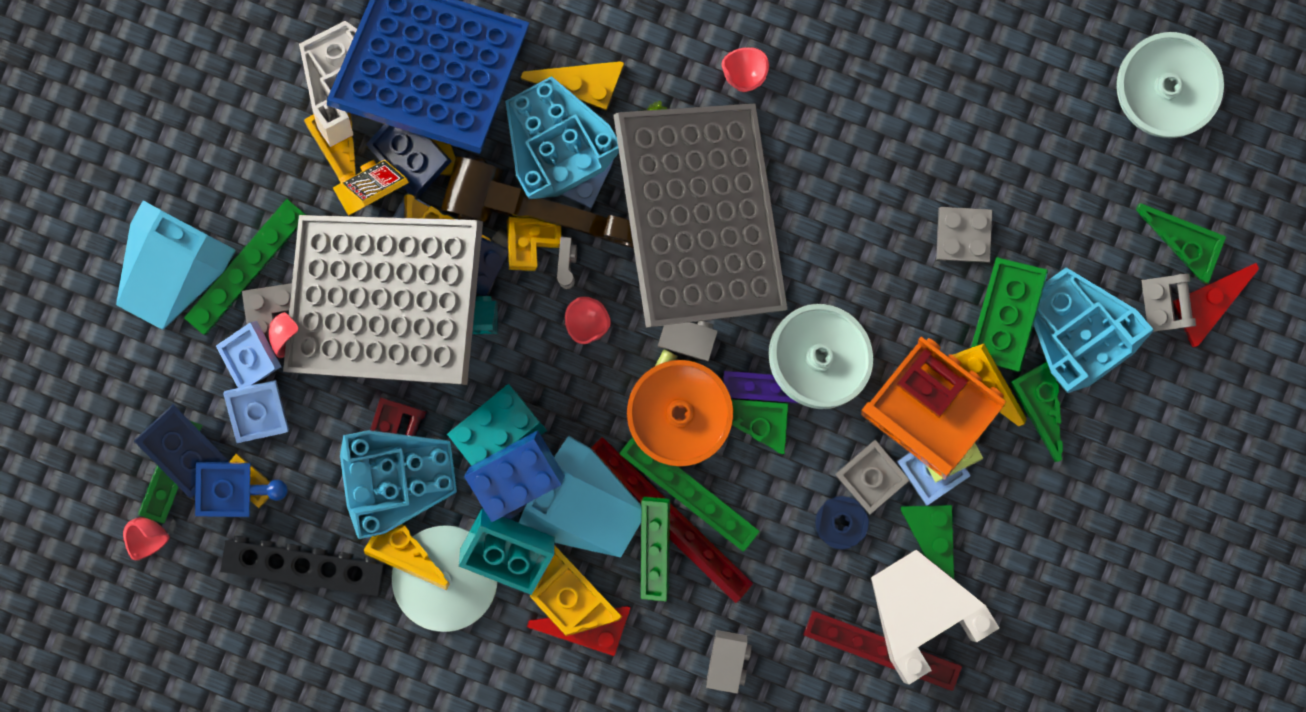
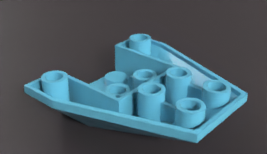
(556, 140)
(167, 266)
(393, 478)
(589, 507)

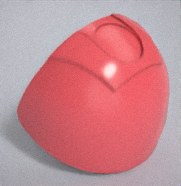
(745, 68)
(586, 320)
(280, 331)
(144, 537)

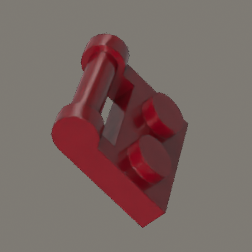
(926, 388)
(390, 414)

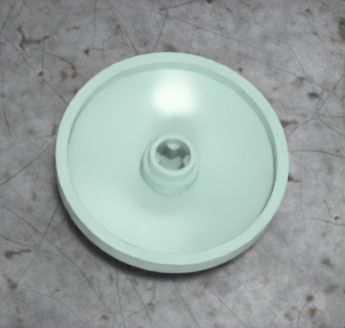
(1170, 85)
(820, 356)
(435, 607)

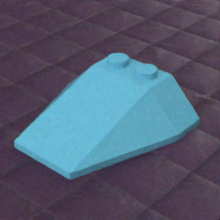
(1085, 330)

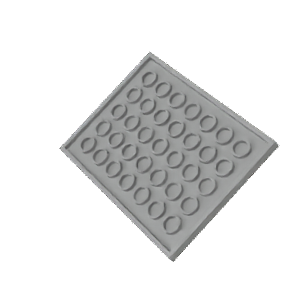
(700, 213)
(384, 298)

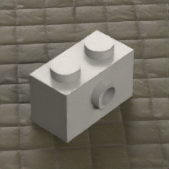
(689, 339)
(727, 661)

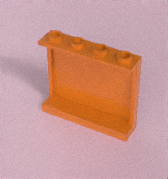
(931, 439)

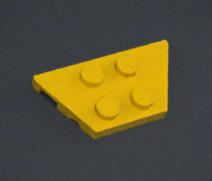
(571, 598)

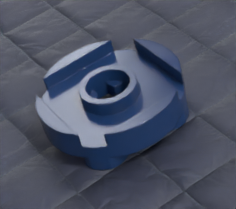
(832, 510)

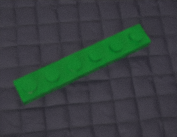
(245, 268)
(693, 496)

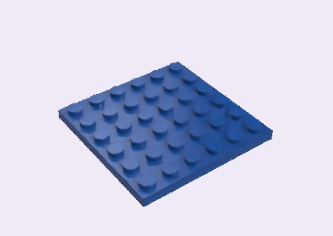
(430, 68)

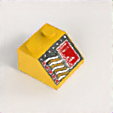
(368, 185)

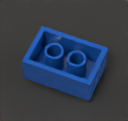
(514, 476)

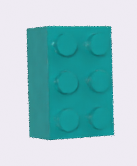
(495, 426)
(507, 552)

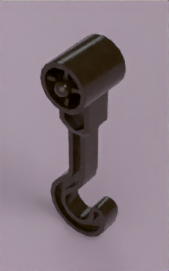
(477, 192)

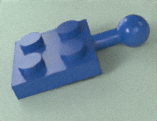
(225, 489)

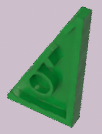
(1191, 243)
(1039, 397)
(762, 421)
(933, 532)

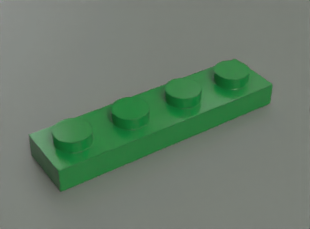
(160, 494)
(655, 548)

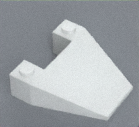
(322, 61)
(920, 603)

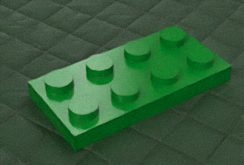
(1010, 312)

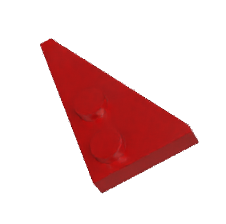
(1212, 301)
(601, 638)

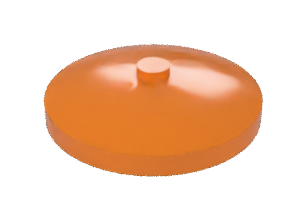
(679, 413)

